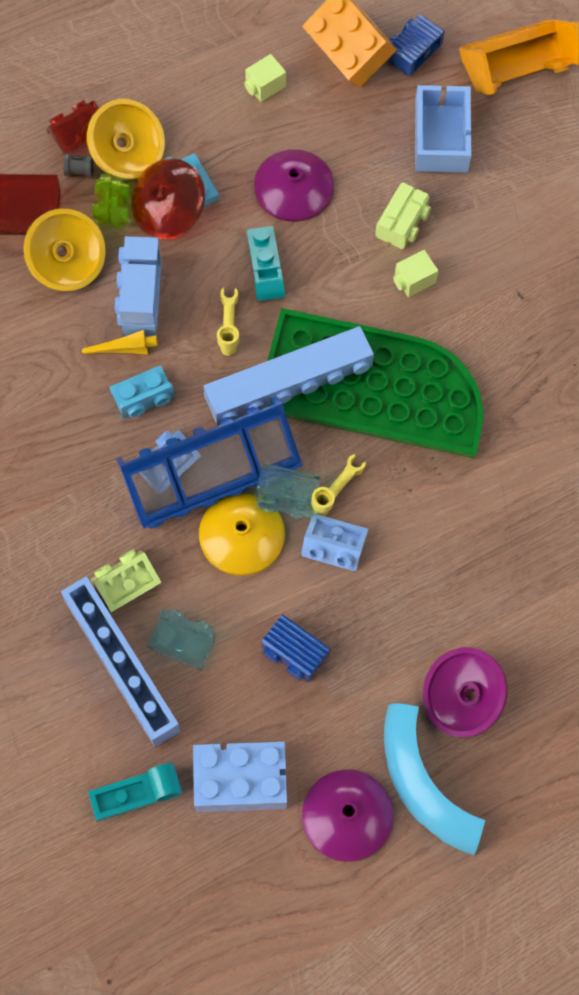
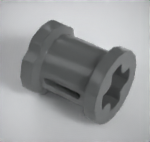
(78, 165)

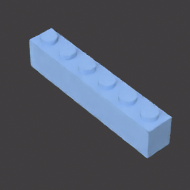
(290, 375)
(121, 662)

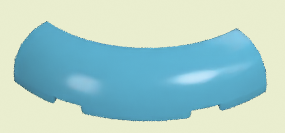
(417, 789)

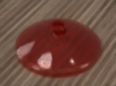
(179, 201)

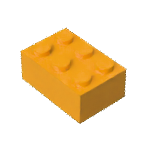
(349, 39)

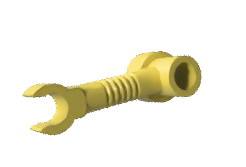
(228, 334)
(327, 495)

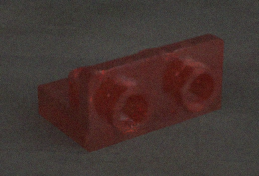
(71, 130)

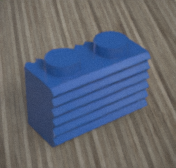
(415, 44)
(294, 648)

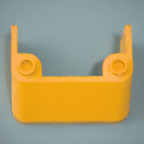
(521, 52)

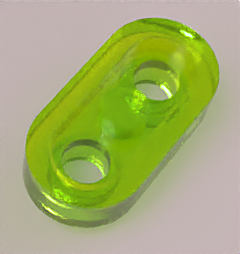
(119, 193)
(102, 208)

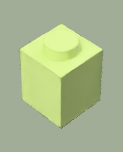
(265, 78)
(415, 273)

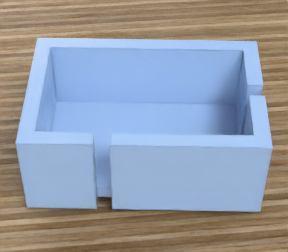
(442, 130)
(139, 285)
(240, 777)

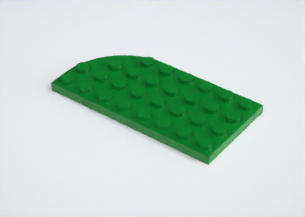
(407, 396)

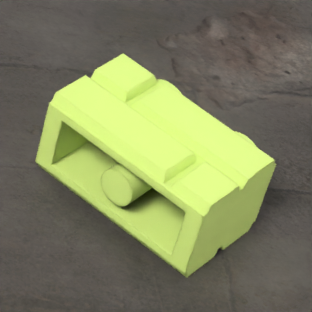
(403, 215)

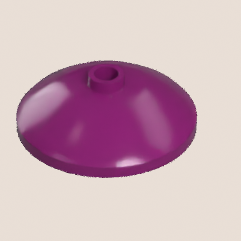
(292, 197)
(449, 690)
(342, 836)

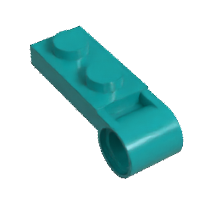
(265, 264)
(135, 792)

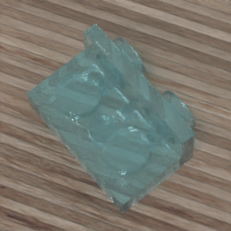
(286, 491)
(182, 638)

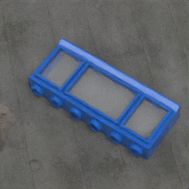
(208, 464)

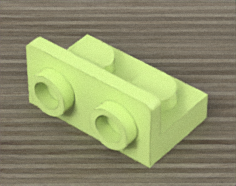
(125, 579)

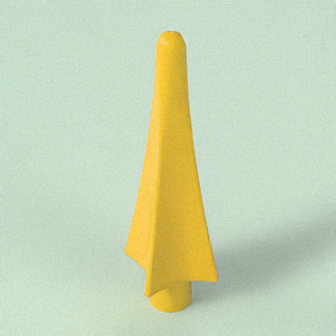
(133, 343)

